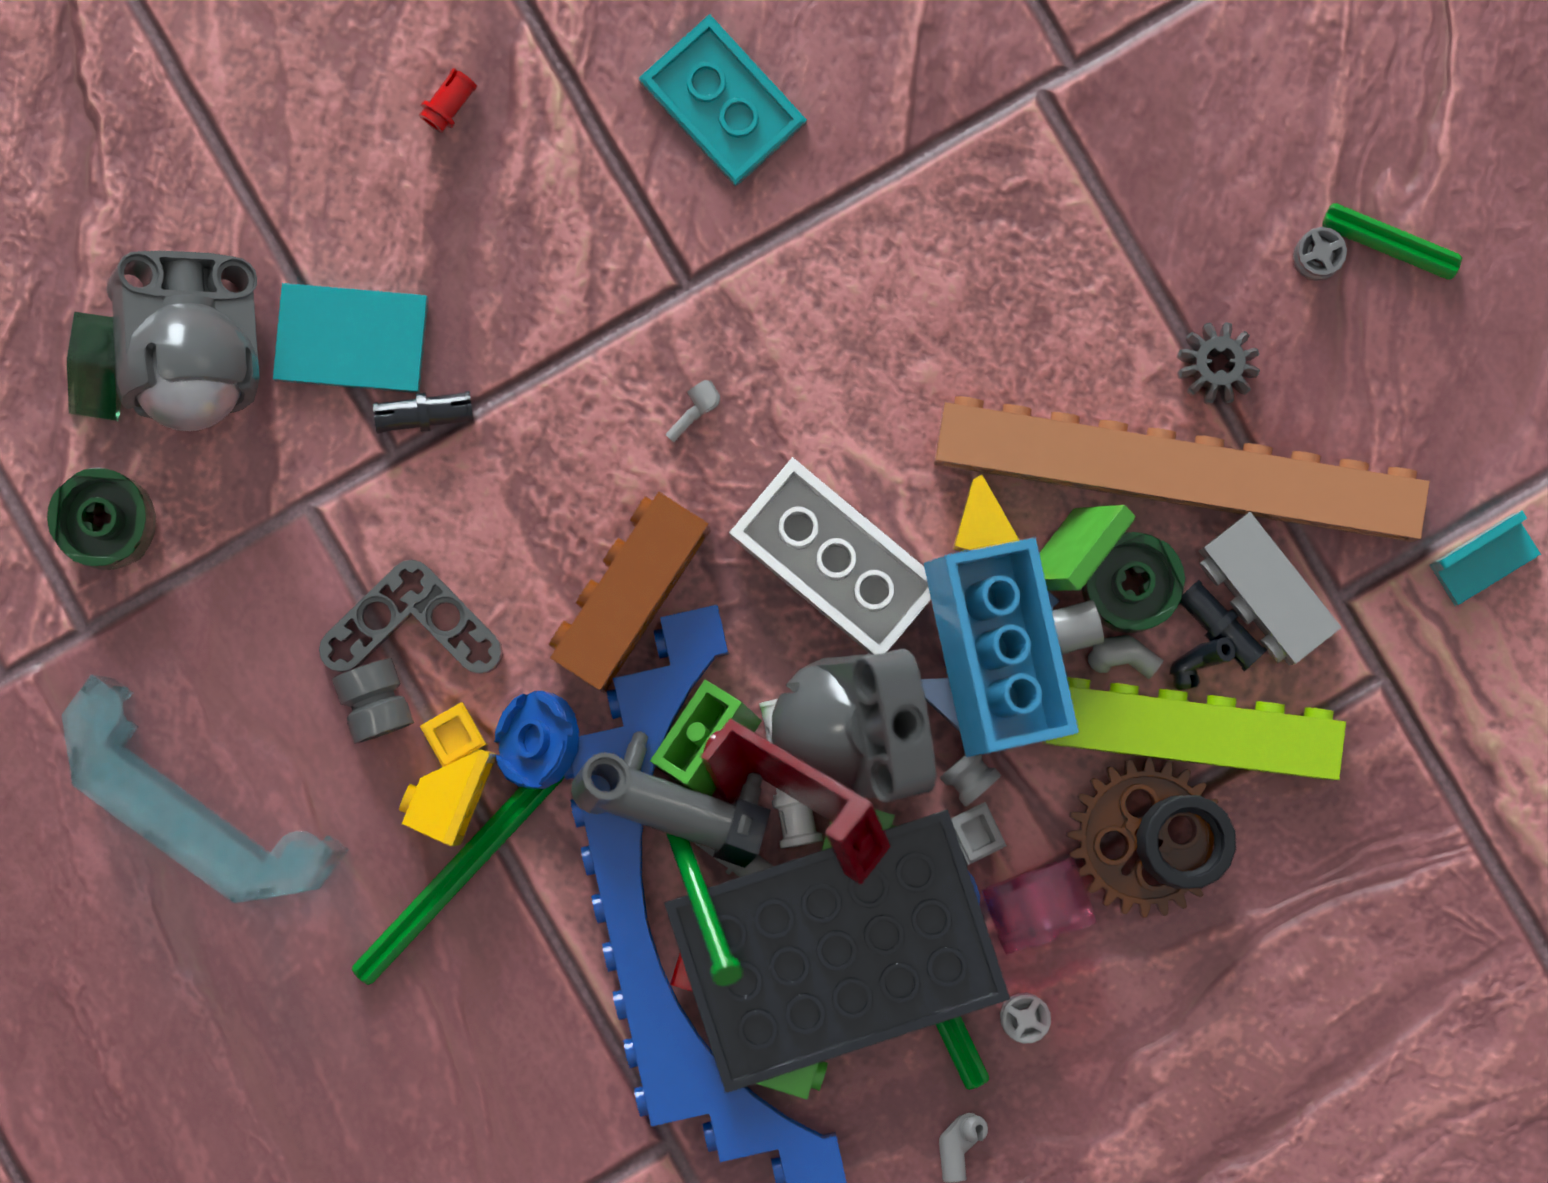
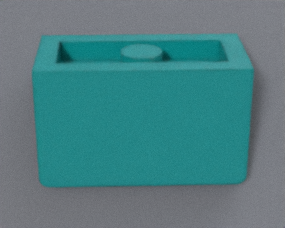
(1485, 558)

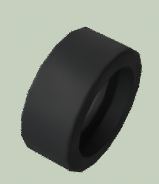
(1222, 852)

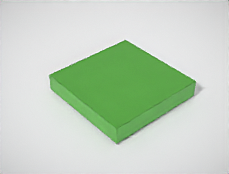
(1082, 545)

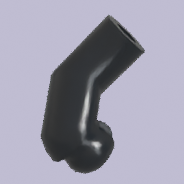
(1202, 656)

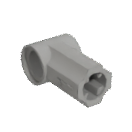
(1078, 626)

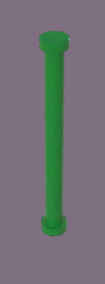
(725, 968)

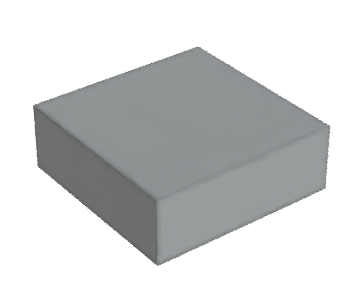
(977, 833)

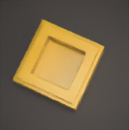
(453, 734)

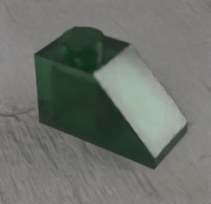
(92, 368)

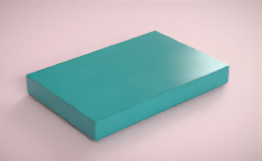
(722, 100)
(350, 338)

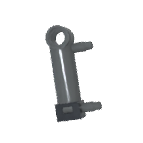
(728, 828)

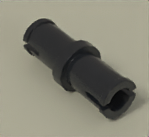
(422, 412)
(1221, 624)

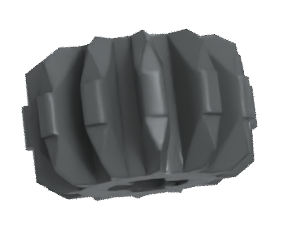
(1220, 380)

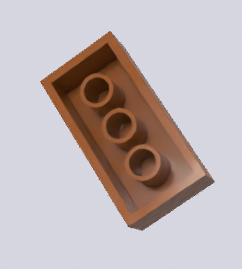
(630, 592)

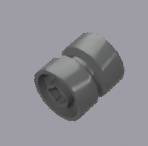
(373, 701)

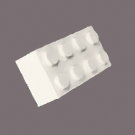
(834, 558)

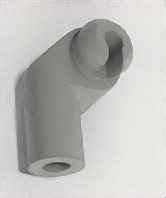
(1121, 651)
(956, 1142)

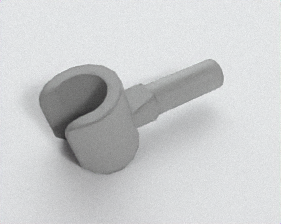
(704, 398)

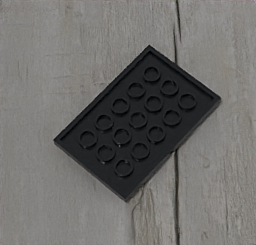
(840, 959)

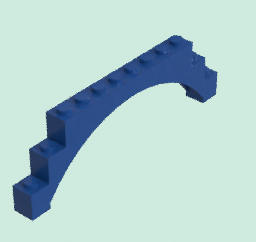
(671, 1056)

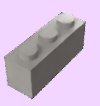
(1268, 590)

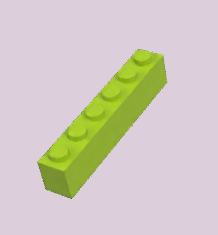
(1207, 732)

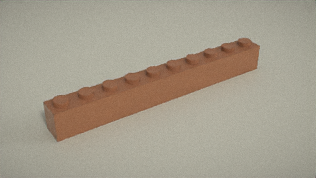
(1182, 471)

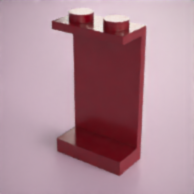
(855, 829)

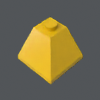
(447, 798)

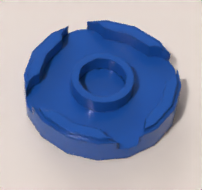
(536, 740)

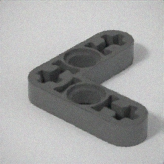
(422, 607)

